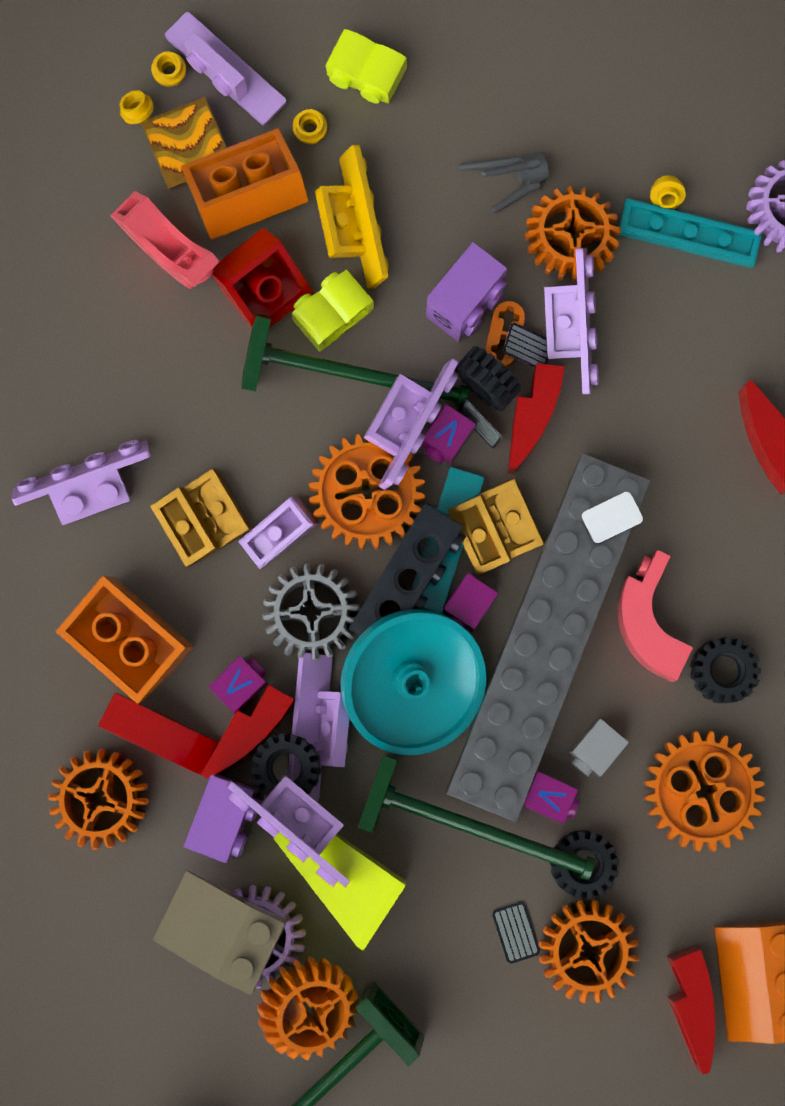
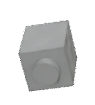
(597, 749)

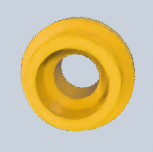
(165, 60)
(136, 107)
(307, 117)
(667, 185)

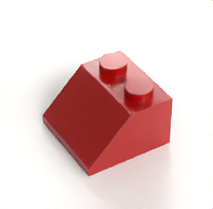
(261, 278)

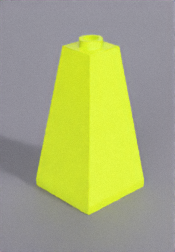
(364, 900)

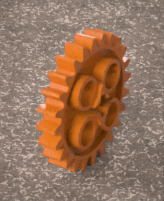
(372, 524)
(733, 777)

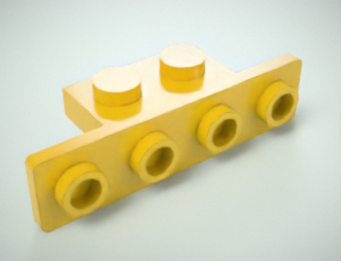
(350, 219)

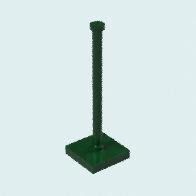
(260, 353)
(384, 795)
(388, 1025)

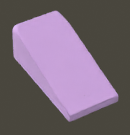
(278, 531)

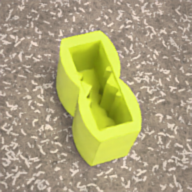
(366, 67)
(332, 309)

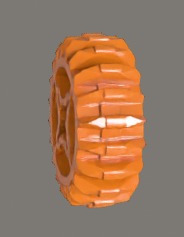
(573, 204)
(92, 814)
(603, 943)
(288, 1022)

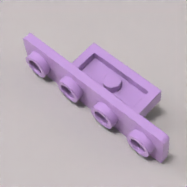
(225, 69)
(569, 321)
(403, 418)
(86, 486)
(318, 717)
(299, 819)

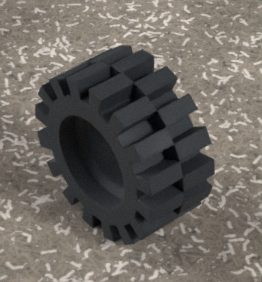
(488, 378)
(746, 665)
(283, 744)
(606, 869)

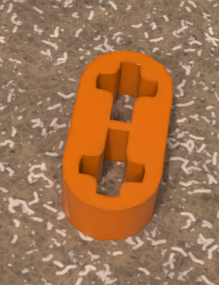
(496, 327)

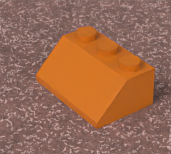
(245, 183)
(124, 638)
(752, 980)

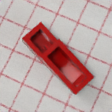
(534, 413)
(765, 432)
(248, 732)
(157, 733)
(694, 1005)

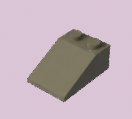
(220, 932)

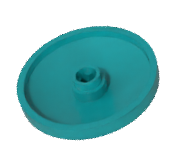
(413, 682)

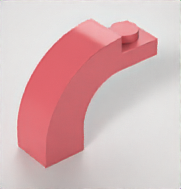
(163, 241)
(638, 627)

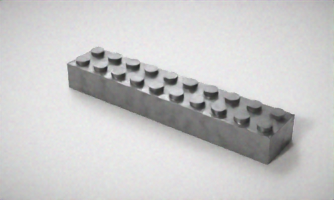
(543, 646)

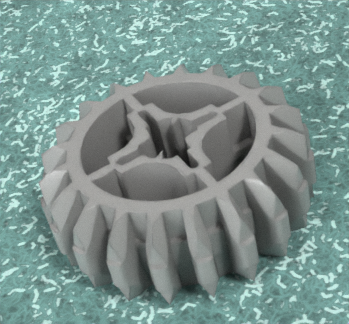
(294, 613)

